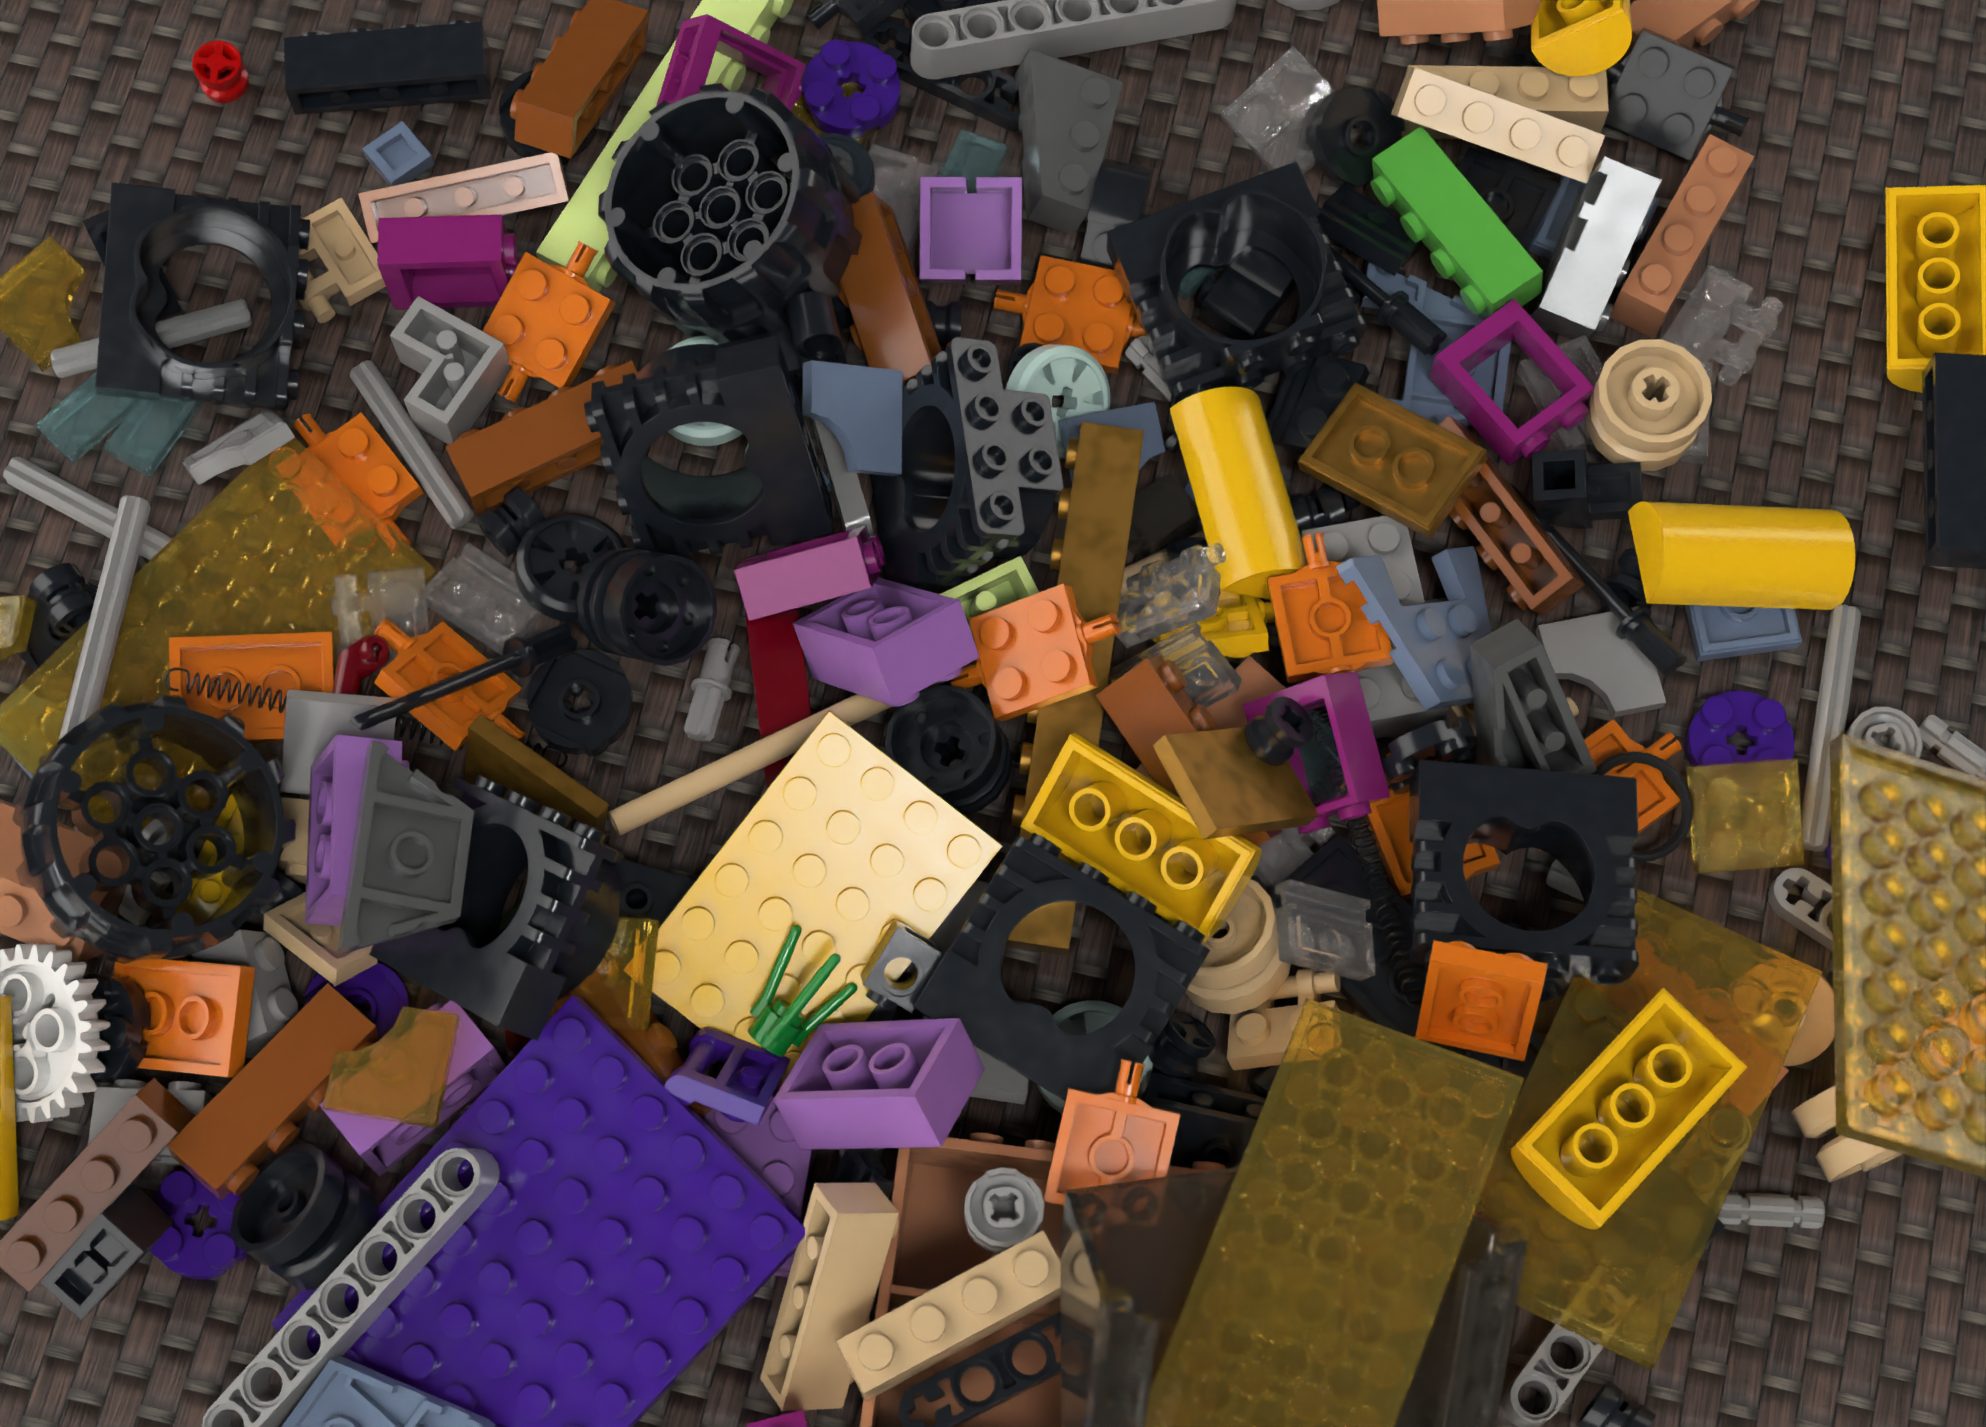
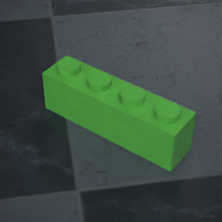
(1454, 225)

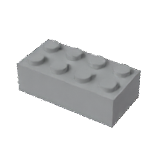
(1387, 694)

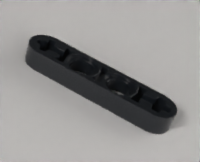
(949, 88)
(996, 1361)

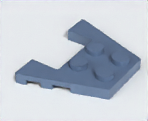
(1455, 319)
(1429, 637)
(361, 1397)

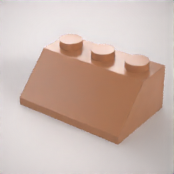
(1453, 18)
(21, 908)

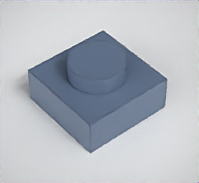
(398, 155)

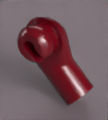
(359, 662)

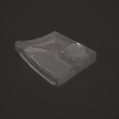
(1278, 110)

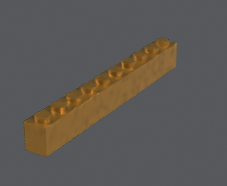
(1093, 564)

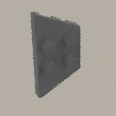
(404, 855)

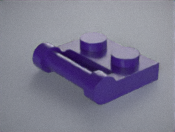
(742, 1086)

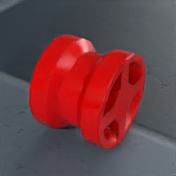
(212, 61)

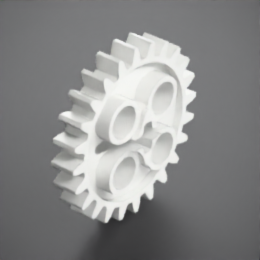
(51, 1030)

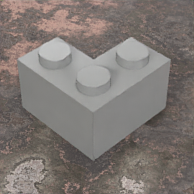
(457, 367)

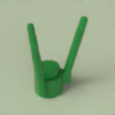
(779, 1023)

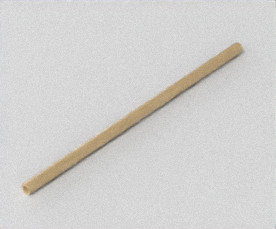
(768, 750)

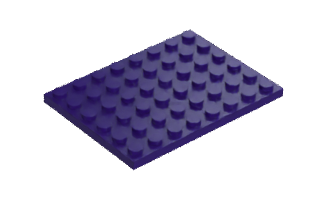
(594, 1259)

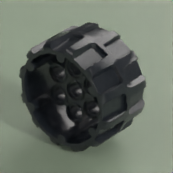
(692, 175)
(235, 766)

